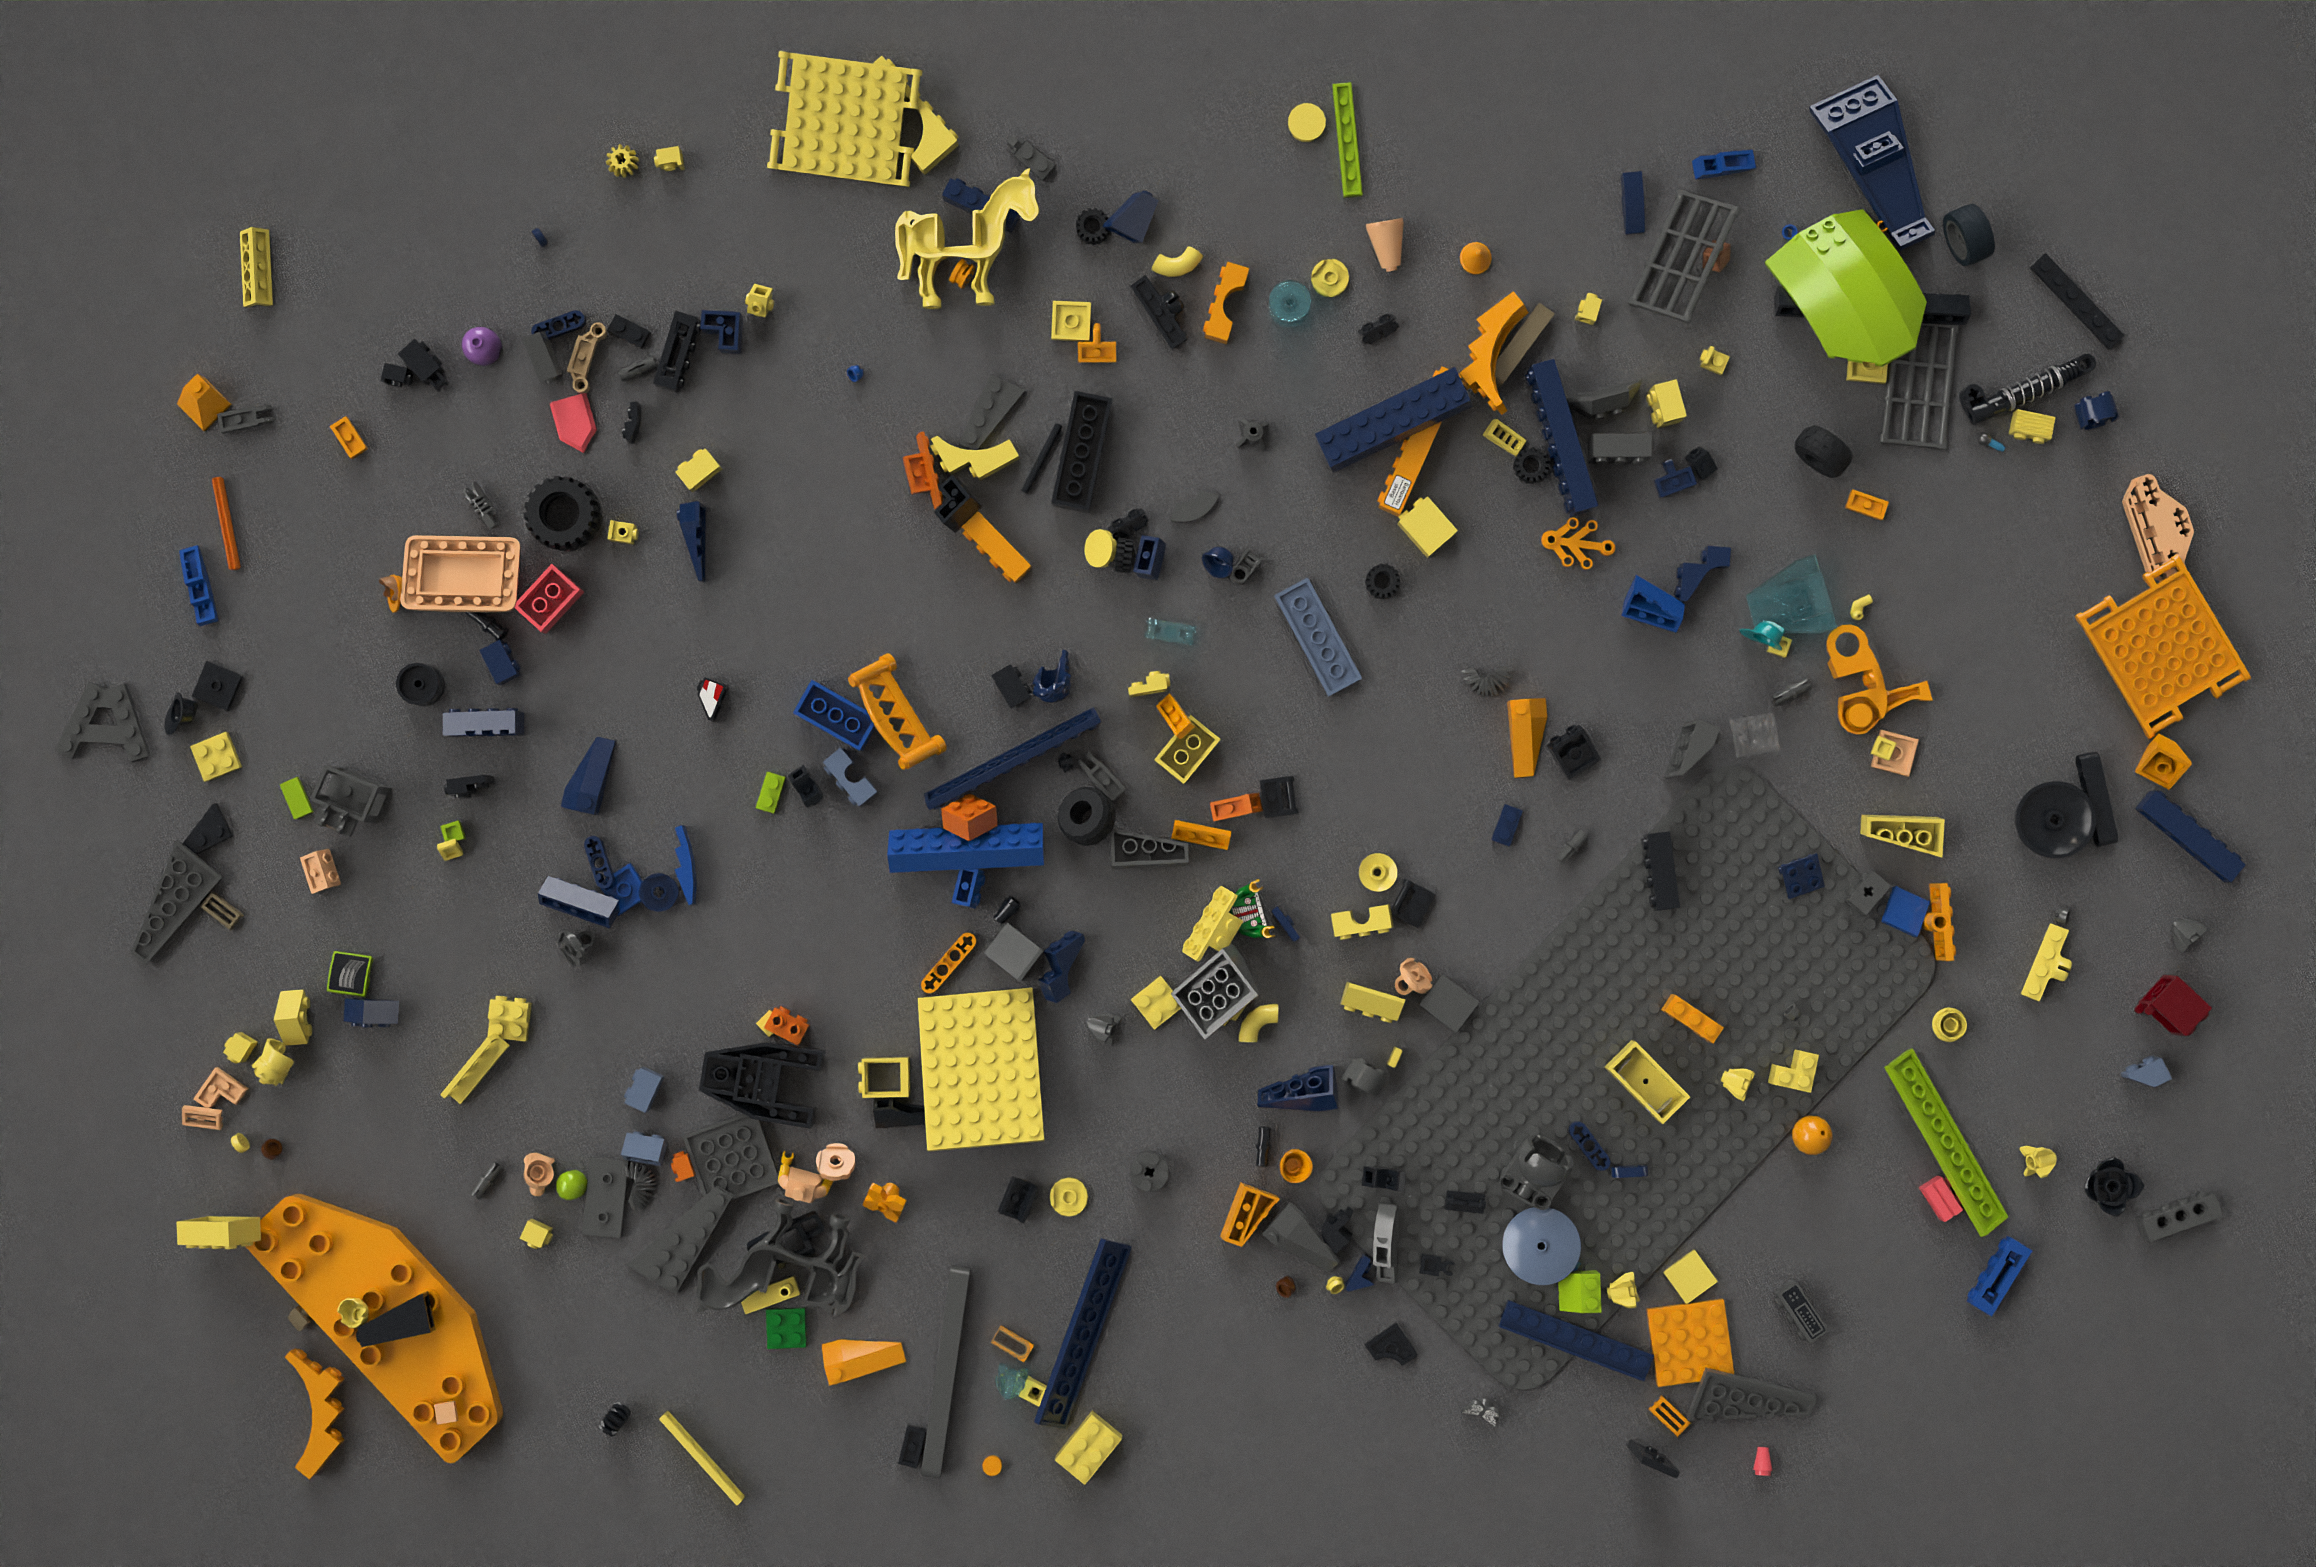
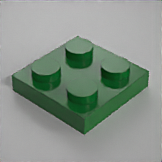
(786, 1328)

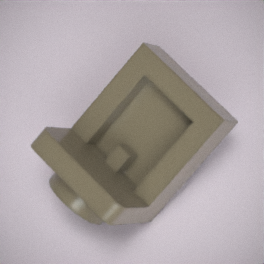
(299, 1318)

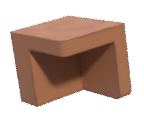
(1723, 257)

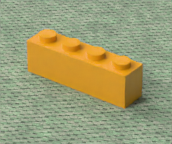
(996, 547)

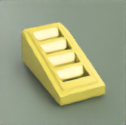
(1501, 442)

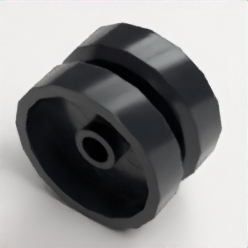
(410, 678)

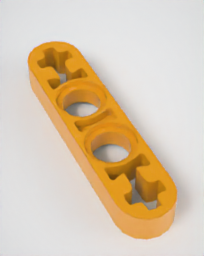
(946, 960)

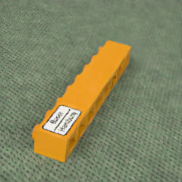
(1407, 467)

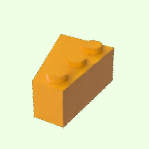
(1246, 1213)

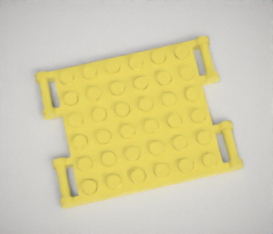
(844, 119)

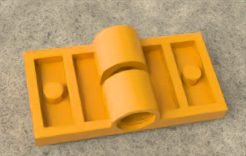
(1942, 913)

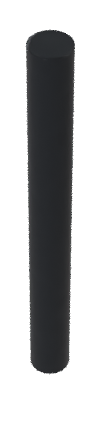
(1041, 458)

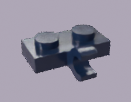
(1674, 480)

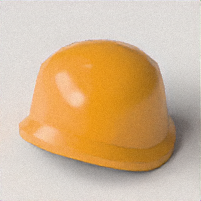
(1295, 1166)

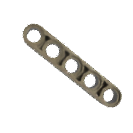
(1521, 342)

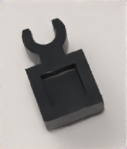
(1432, 1265)

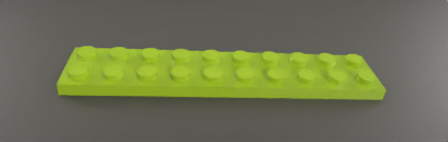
(1946, 1142)

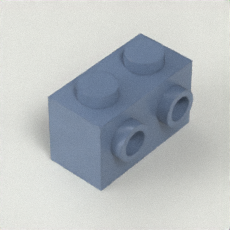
(643, 1089)
(644, 1148)

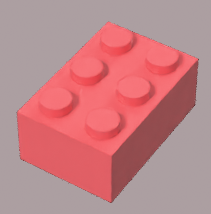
(548, 599)

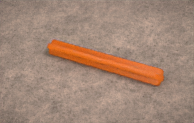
(226, 523)

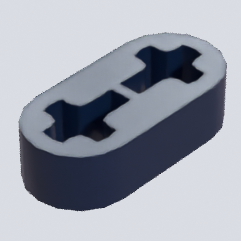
(1629, 1171)

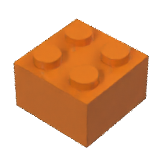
(969, 817)

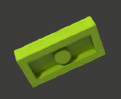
(770, 792)

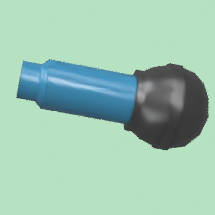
(1985, 439)

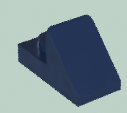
(1356, 1279)

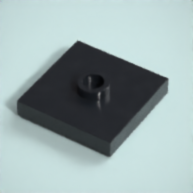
(217, 686)

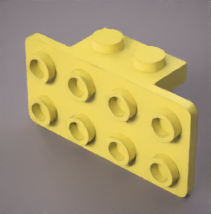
(1215, 927)

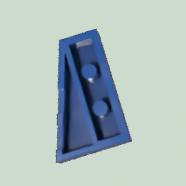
(1652, 606)

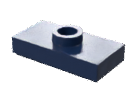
(1286, 923)

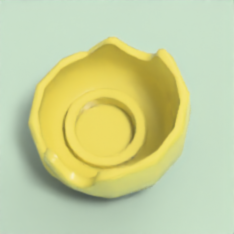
(353, 1312)

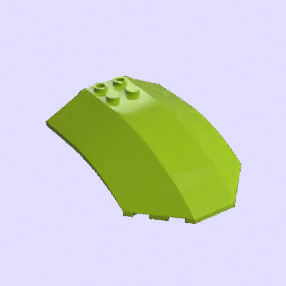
(1852, 288)

